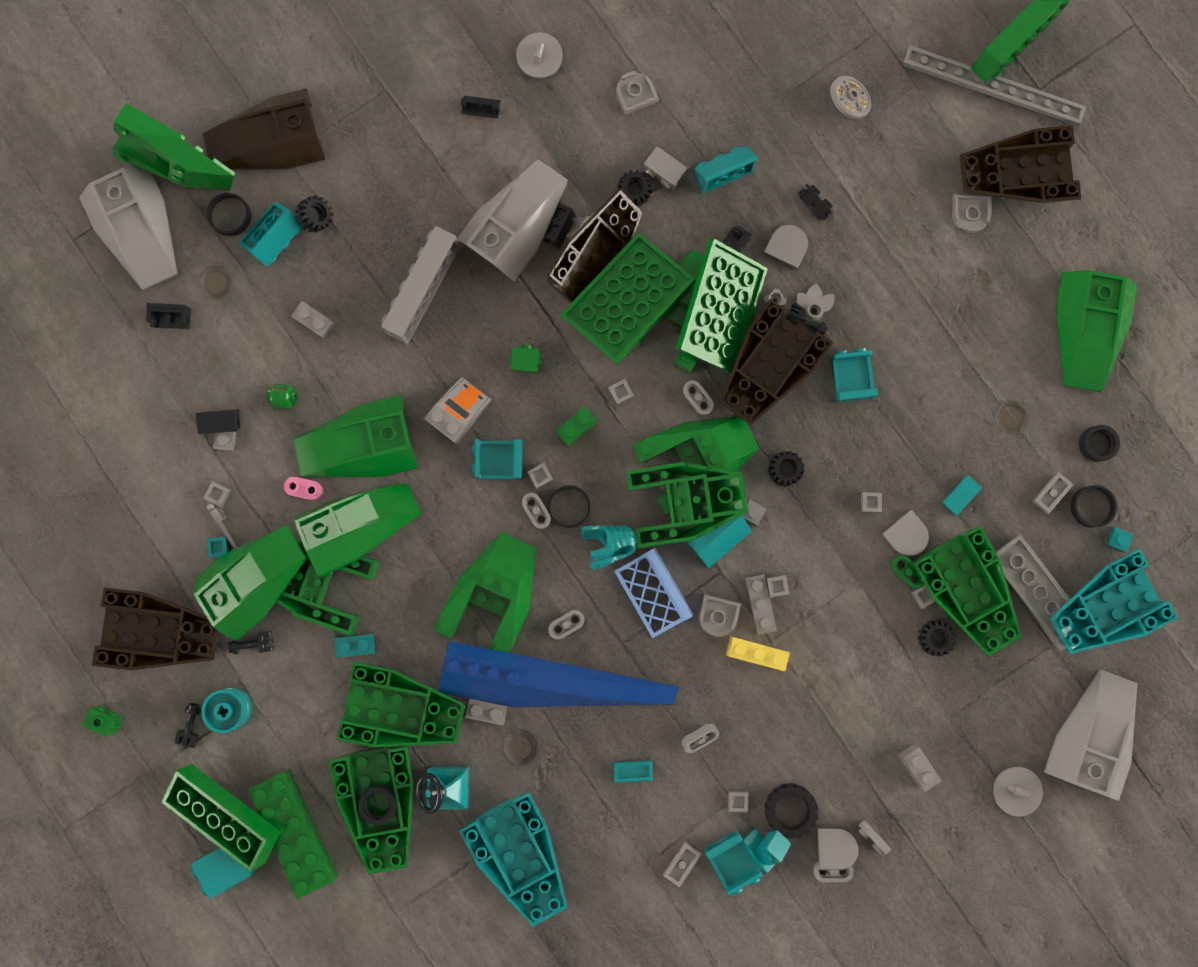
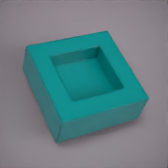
(1119, 539)
(217, 547)

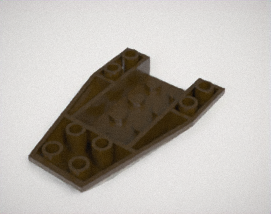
(268, 135)
(1024, 167)
(594, 246)
(771, 363)
(151, 632)

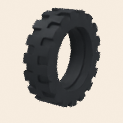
(812, 809)

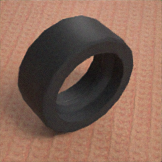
(1111, 434)
(364, 812)

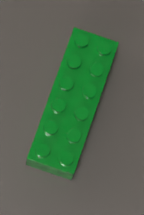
(1016, 37)
(221, 817)
(299, 842)

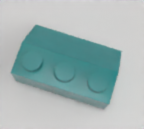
(725, 168)
(271, 233)
(719, 541)

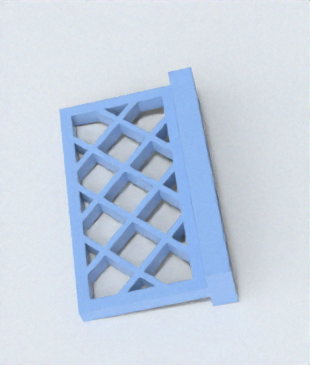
(667, 583)

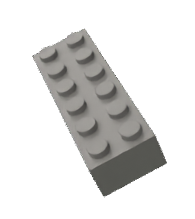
(420, 285)

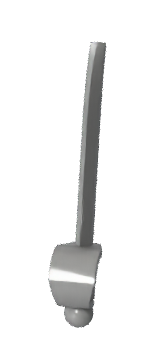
(219, 515)

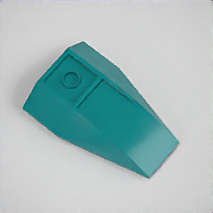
(1113, 607)
(518, 857)

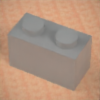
(664, 169)
(919, 768)

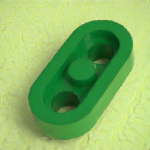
(906, 572)

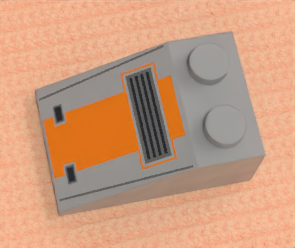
(457, 410)

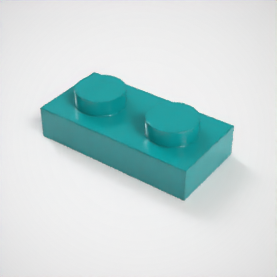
(355, 645)

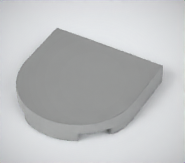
(635, 92)
(971, 212)
(788, 245)
(907, 535)
(718, 615)
(836, 849)

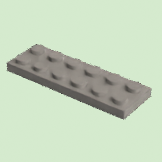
(1033, 584)

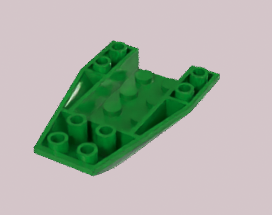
(1092, 325)
(359, 443)
(354, 525)
(248, 581)
(972, 589)
(397, 710)
(384, 845)

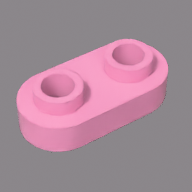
(302, 488)

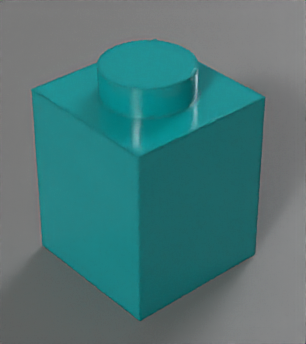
(773, 848)

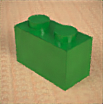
(576, 427)

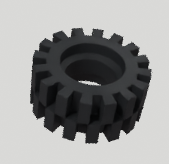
(638, 178)
(322, 209)
(794, 460)
(947, 632)

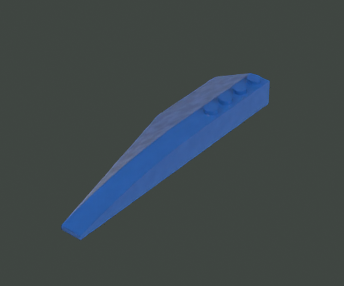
(536, 682)

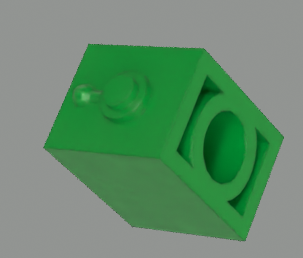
(525, 359)
(103, 721)

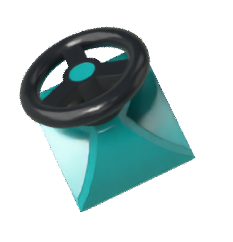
(446, 788)

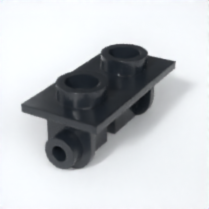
(480, 107)
(821, 206)

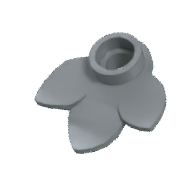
(815, 300)

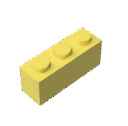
(757, 653)

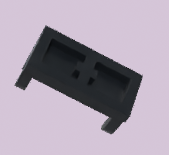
(559, 225)
(737, 238)
(168, 316)
(218, 421)

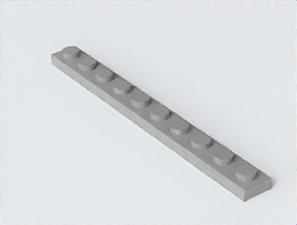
(999, 88)

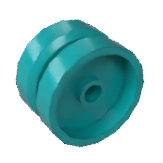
(215, 713)

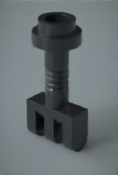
(796, 315)
(235, 646)
(192, 709)

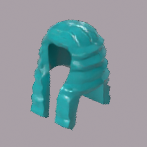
(617, 542)

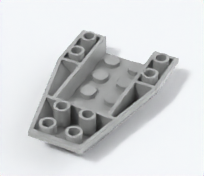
(515, 220)
(132, 223)
(1097, 737)

